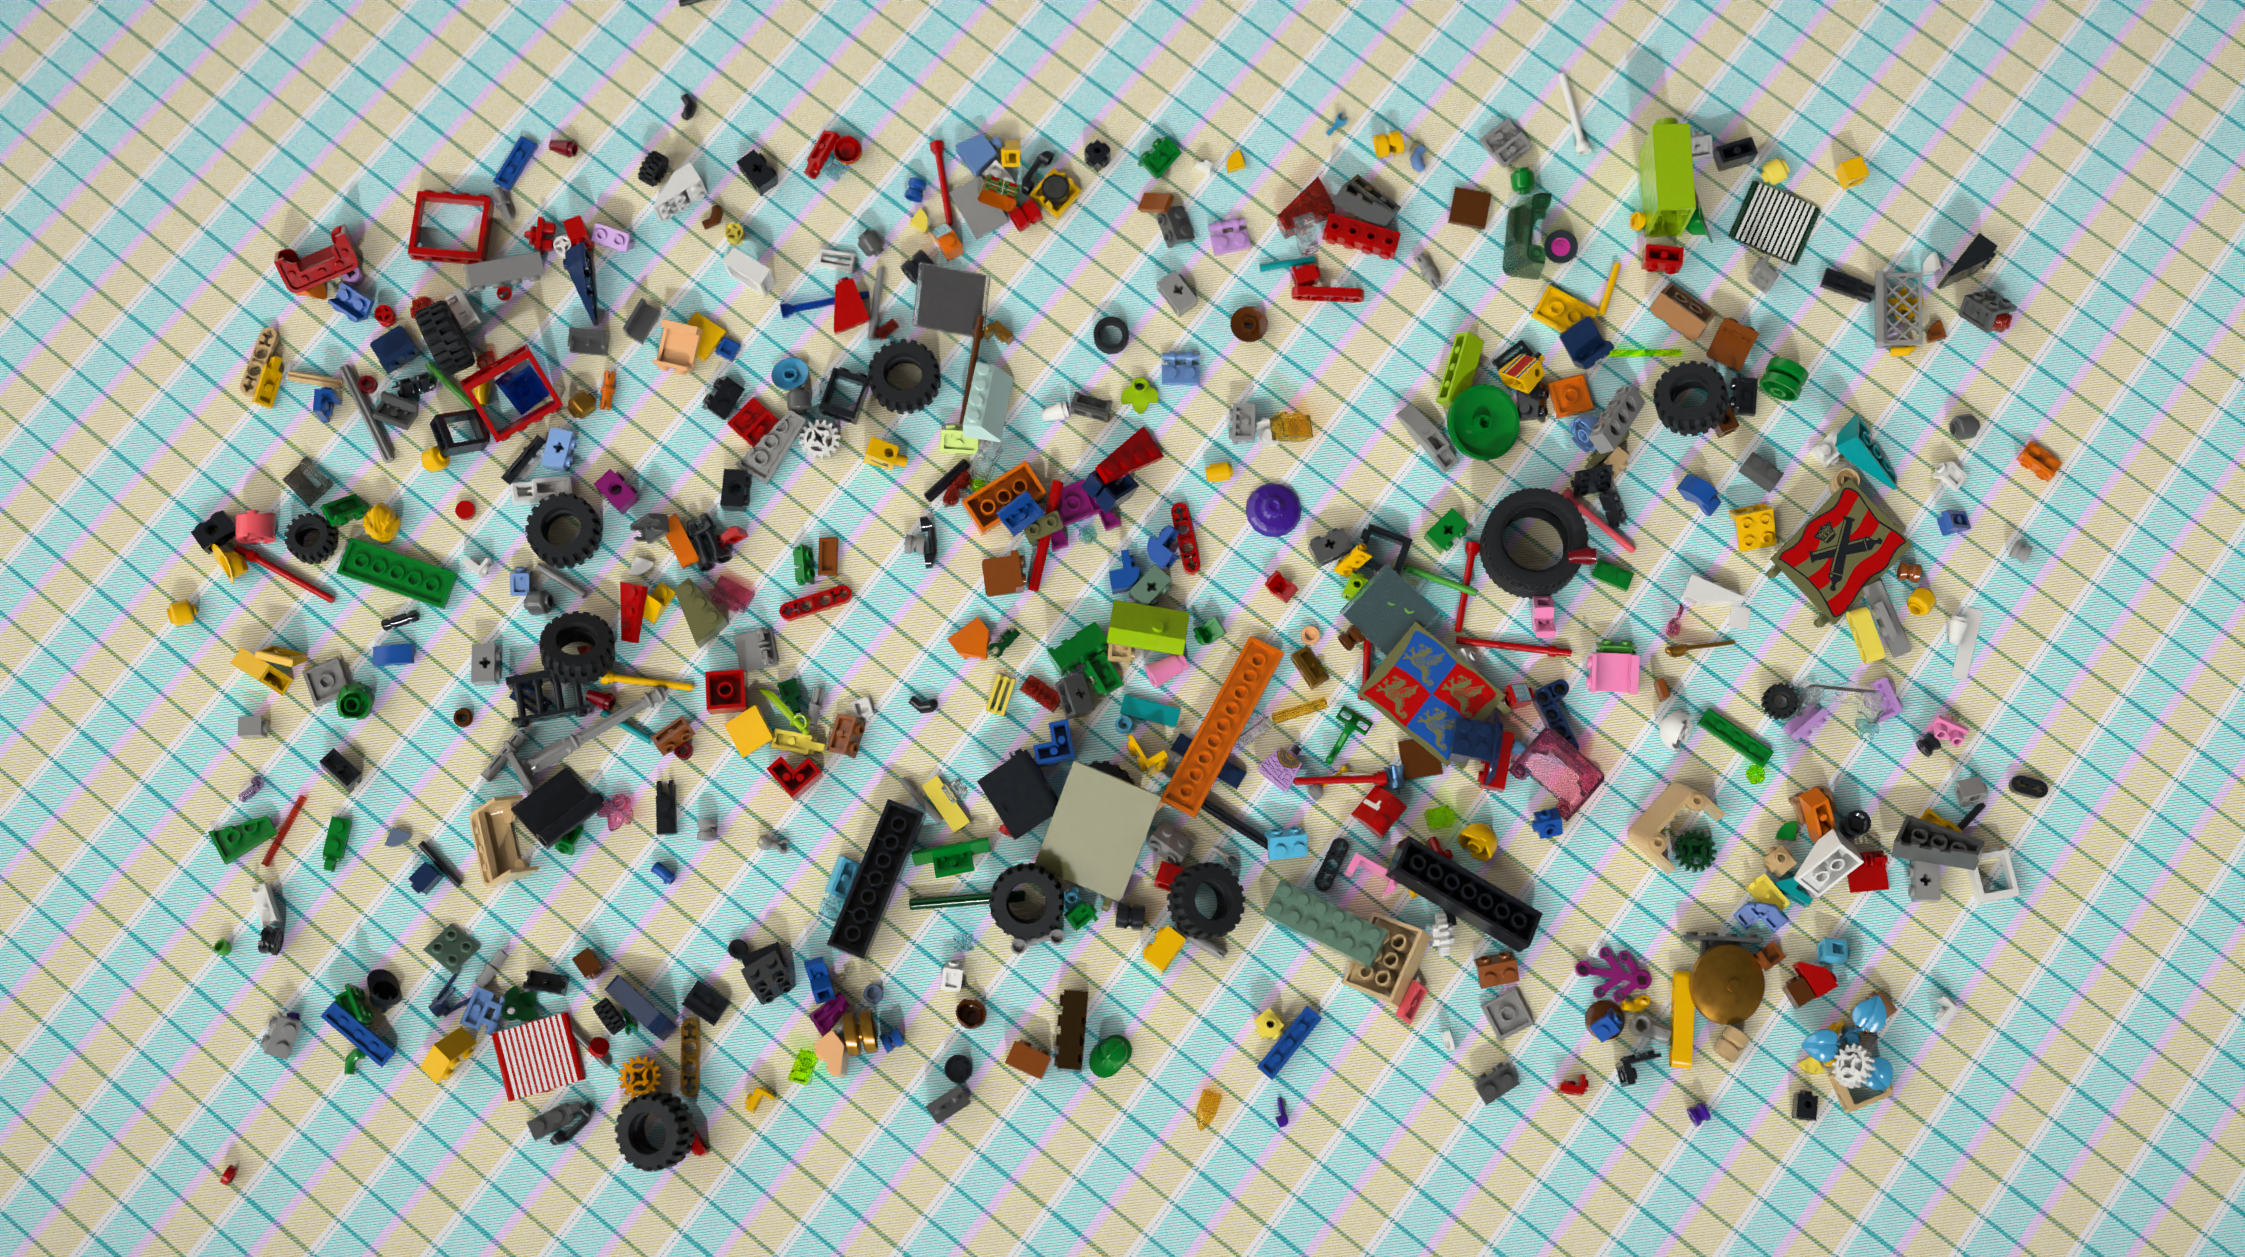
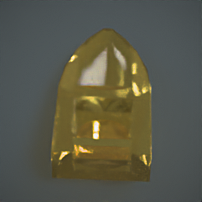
(1207, 1108)

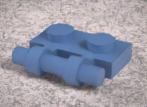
(1180, 374)
(478, 1008)

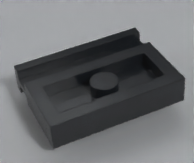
(706, 1003)

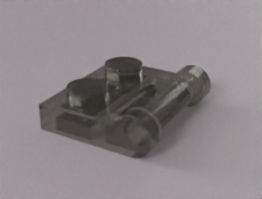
(303, 486)

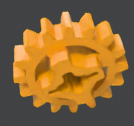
(634, 1084)

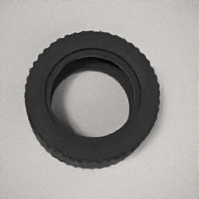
(1533, 504)

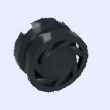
(271, 940)
(958, 1069)

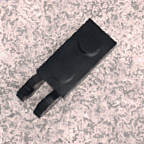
(1846, 285)
(666, 809)

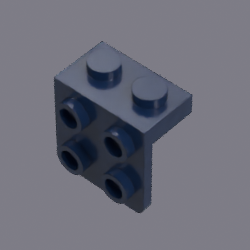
(1585, 343)
(394, 349)

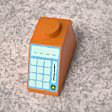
(947, 241)

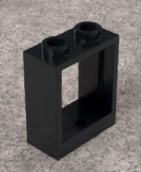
(838, 412)
(444, 439)
(1390, 536)

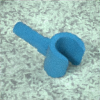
(1338, 122)

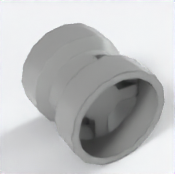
(915, 544)
(706, 830)

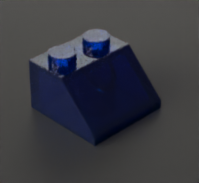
(522, 387)

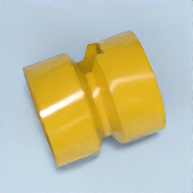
(1388, 144)

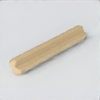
(315, 379)

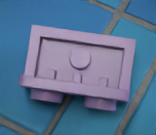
(612, 237)
(1892, 704)
(1800, 727)

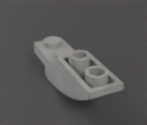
(1428, 436)

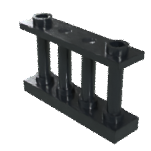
(537, 679)

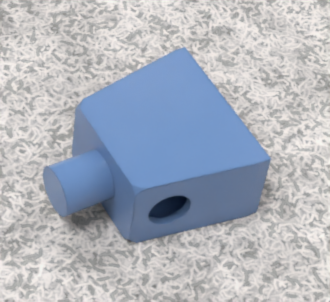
(978, 153)

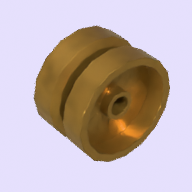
(860, 1032)

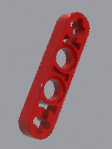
(1327, 294)
(1185, 538)
(815, 600)

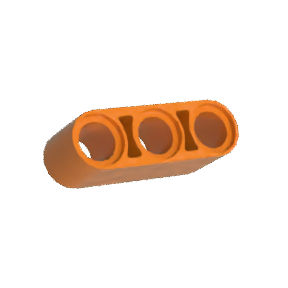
(681, 543)

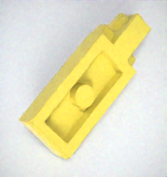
(796, 743)

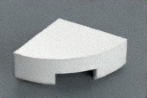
(1205, 167)
(1931, 264)
(640, 566)
(1448, 1041)

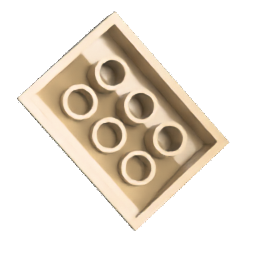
(1394, 965)

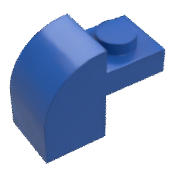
(1700, 492)
(1159, 549)
(1125, 578)
(820, 980)

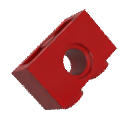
(578, 232)

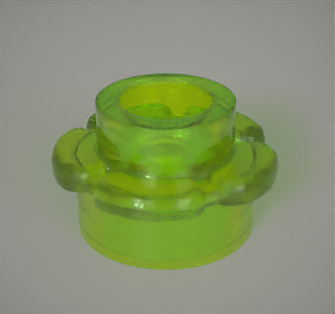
(1760, 774)

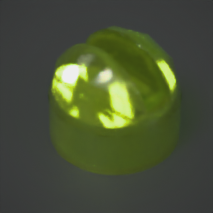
(976, 484)

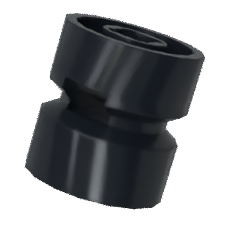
(910, 268)
(1855, 824)
(1130, 916)

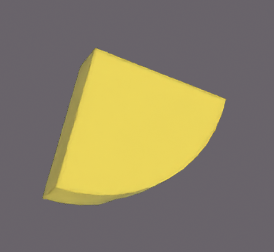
(920, 221)
(1810, 1065)

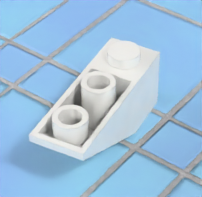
(1704, 593)

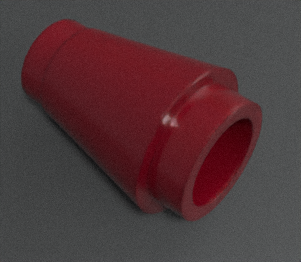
(564, 147)
(1583, 556)
(601, 699)

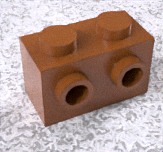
(1028, 1060)

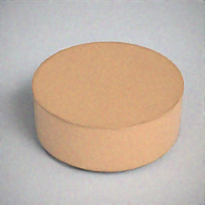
(1310, 635)

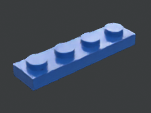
(358, 1033)
(1289, 1042)

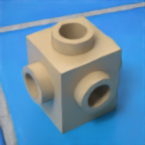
(1779, 860)

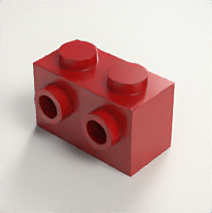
(1662, 258)

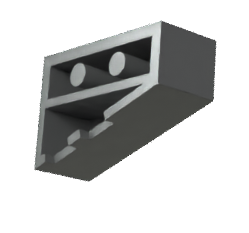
(1367, 202)

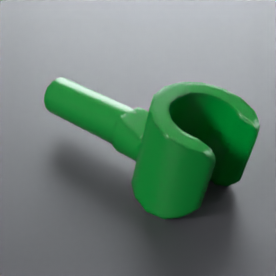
(628, 1022)

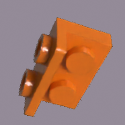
(2039, 461)

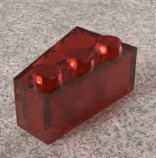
(1312, 199)

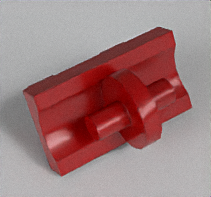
(538, 235)

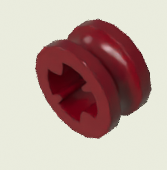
(363, 380)
(683, 756)

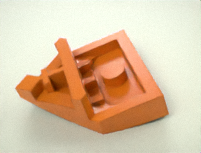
(972, 640)

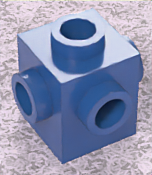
(1547, 823)

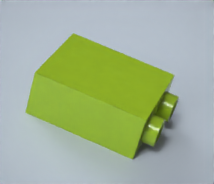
(1667, 178)

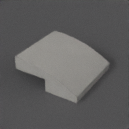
(1505, 143)

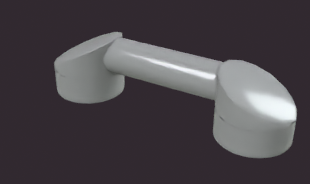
(1056, 937)

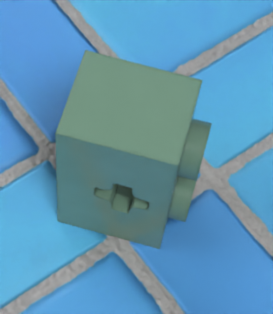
(1152, 578)

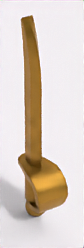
(1680, 650)

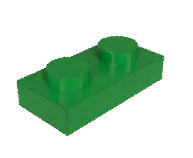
(1612, 575)

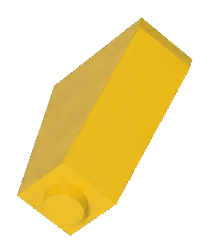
(262, 671)

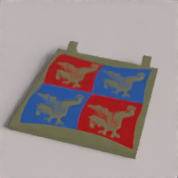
(1425, 690)

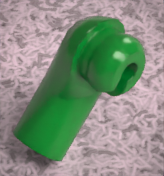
(351, 1059)

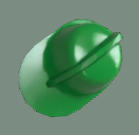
(1697, 223)
(1110, 1056)

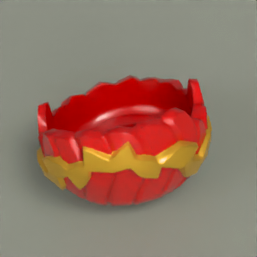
(847, 150)

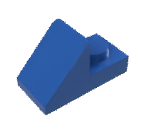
(1953, 522)

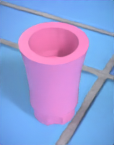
(1165, 669)

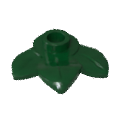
(521, 1003)

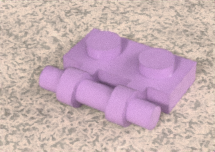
(1229, 242)

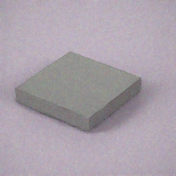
(325, 681)
(1507, 1014)

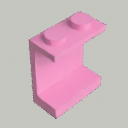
(1613, 672)
(1372, 867)

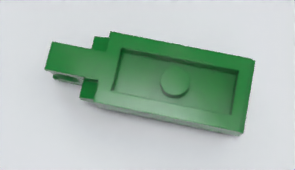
(336, 842)

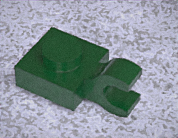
(1006, 640)
(790, 693)

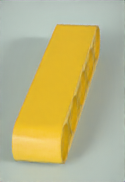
(1681, 1022)

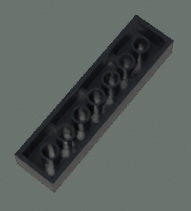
(876, 880)
(1464, 894)

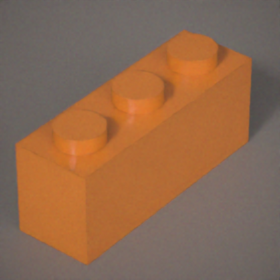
(1817, 813)

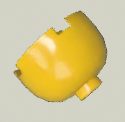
(1480, 840)

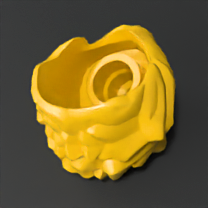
(381, 523)

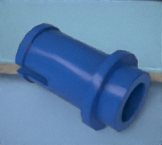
(664, 873)

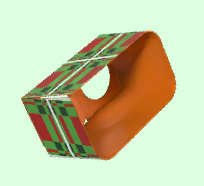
(998, 193)

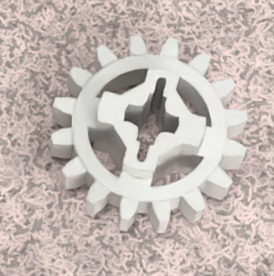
(812, 444)
(1442, 934)
(1853, 1068)

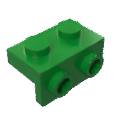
(344, 510)
(1103, 674)

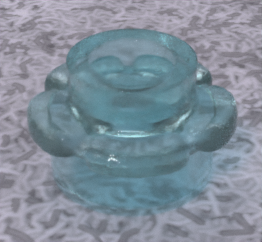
(1092, 534)

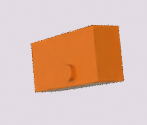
(987, 501)

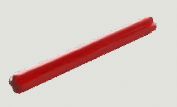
(1043, 543)

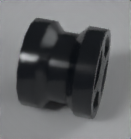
(1928, 744)

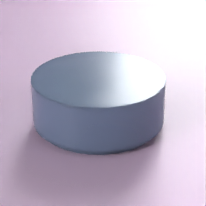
(873, 993)

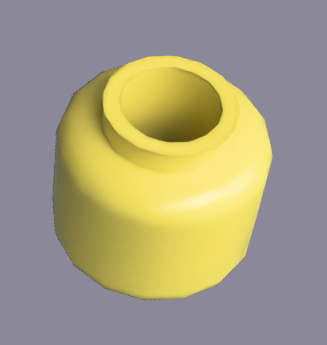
(1775, 171)

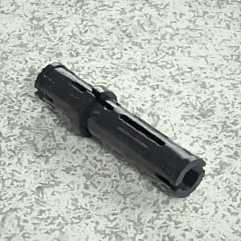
(525, 457)

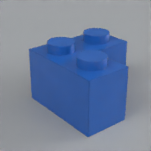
(1058, 750)

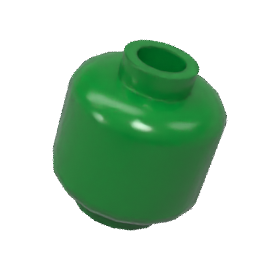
(1522, 180)

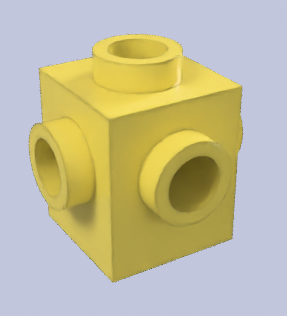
(1269, 1017)

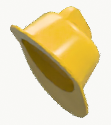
(231, 562)

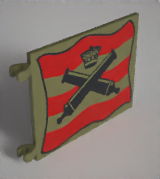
(1840, 552)

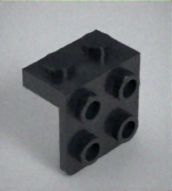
(768, 978)

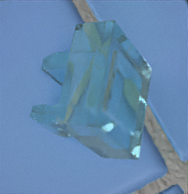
(1863, 727)
(829, 908)

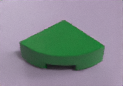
(1787, 832)

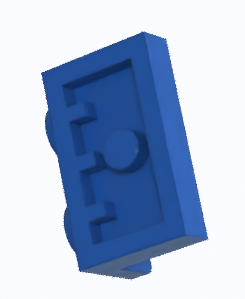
(352, 302)
(323, 402)

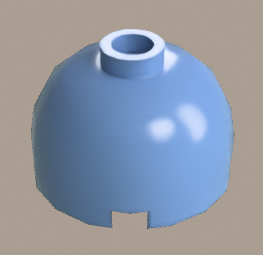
(1581, 429)

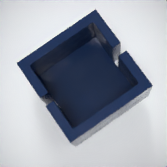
(1109, 495)

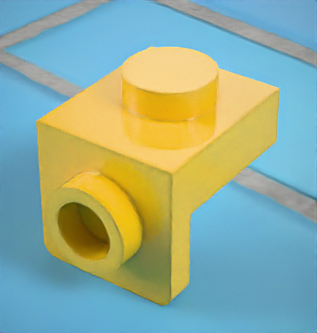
(753, 1100)

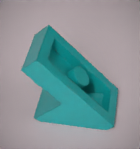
(1789, 890)

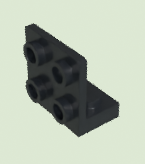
(1625, 1071)

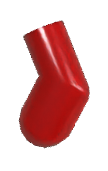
(1435, 845)

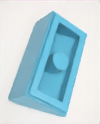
(842, 877)

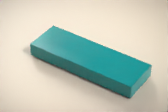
(1150, 711)

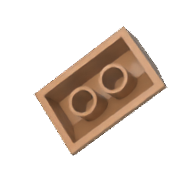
(1682, 312)

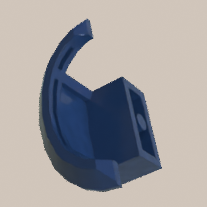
(1478, 742)

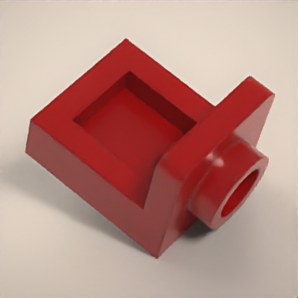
(1280, 587)

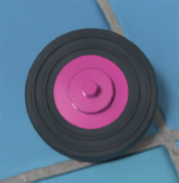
(1561, 246)

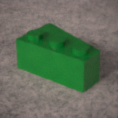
(1078, 649)

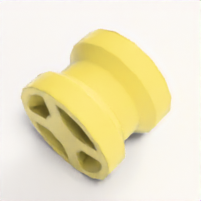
(732, 230)

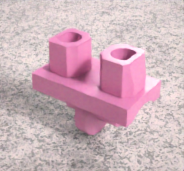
(1947, 728)

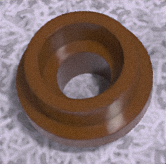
(459, 713)

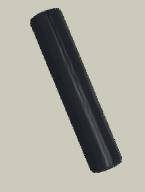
(946, 480)

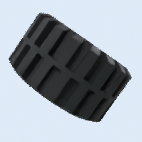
(303, 526)

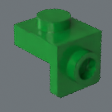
(1209, 632)
(1081, 914)

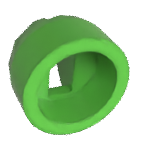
(222, 947)

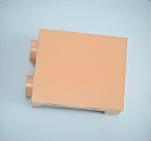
(678, 347)

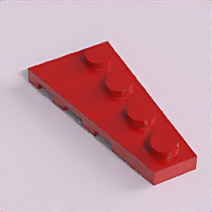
(1130, 456)

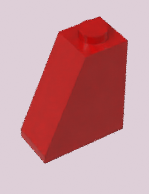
(848, 307)

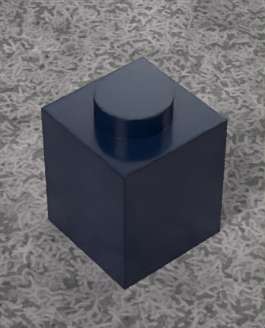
(425, 878)

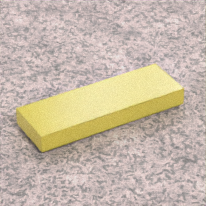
(950, 812)

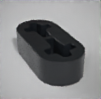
(2026, 791)

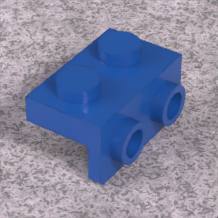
(1020, 513)

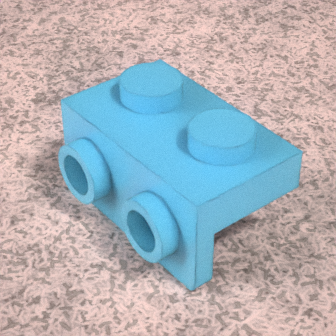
(1287, 843)

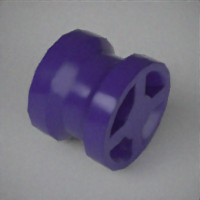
(1698, 1114)

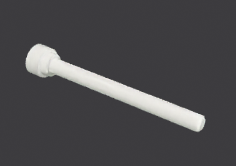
(1582, 146)

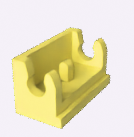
(1765, 891)

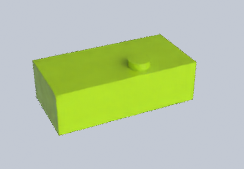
(1148, 627)

